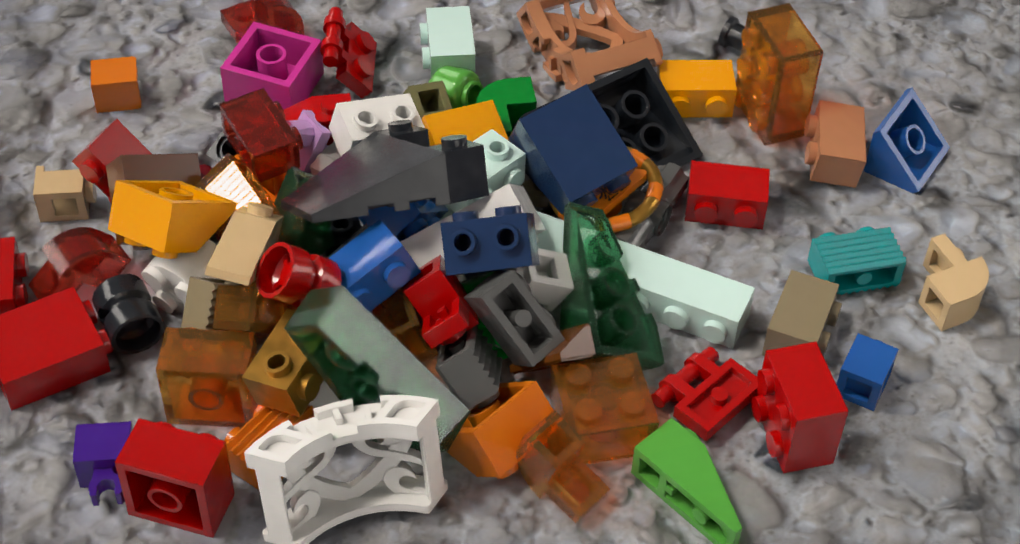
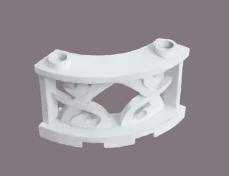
(381, 487)

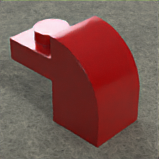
(440, 304)

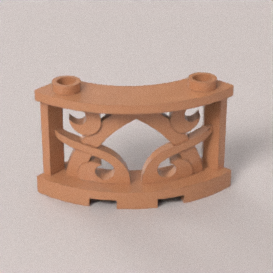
(606, 25)

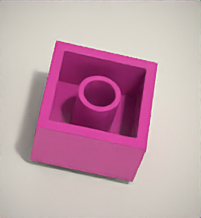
(275, 60)

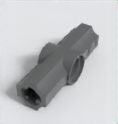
(674, 185)

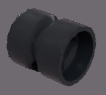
(128, 314)

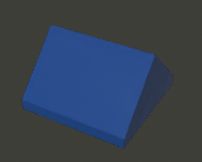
(906, 145)

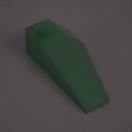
(604, 292)

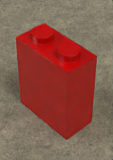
(50, 347)

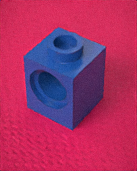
(866, 371)

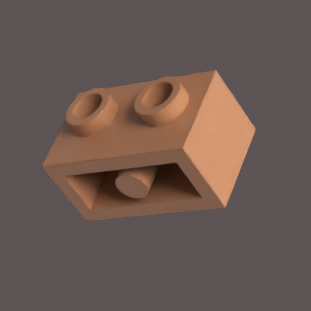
(836, 143)

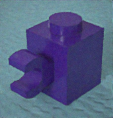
(95, 456)

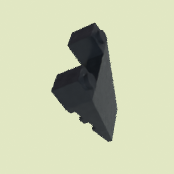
(392, 171)

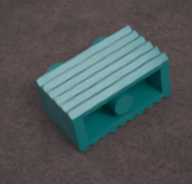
(858, 259)

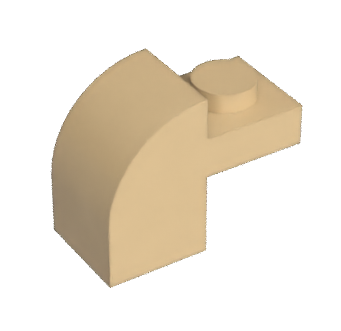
(954, 284)

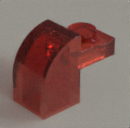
(269, 12)
(78, 258)

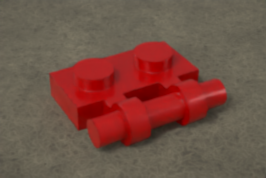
(350, 52)
(712, 402)

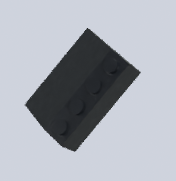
(644, 115)

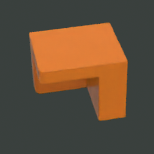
(115, 84)

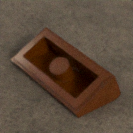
(575, 347)

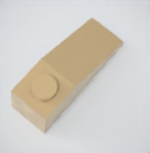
(244, 243)

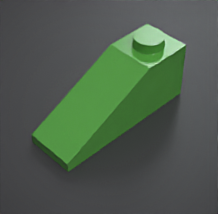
(684, 477)

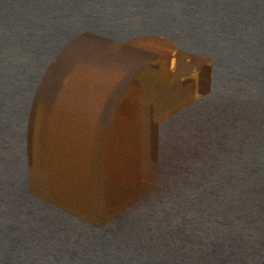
(553, 467)

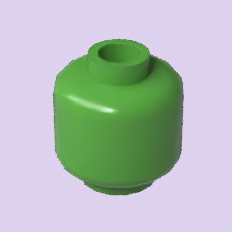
(460, 83)

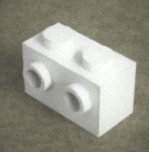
(360, 118)

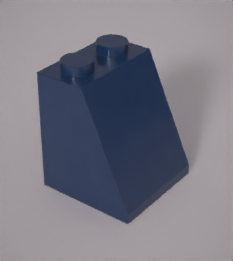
(573, 150)

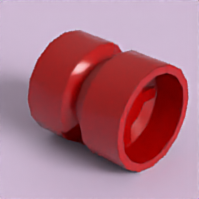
(291, 272)

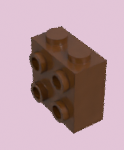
(152, 168)

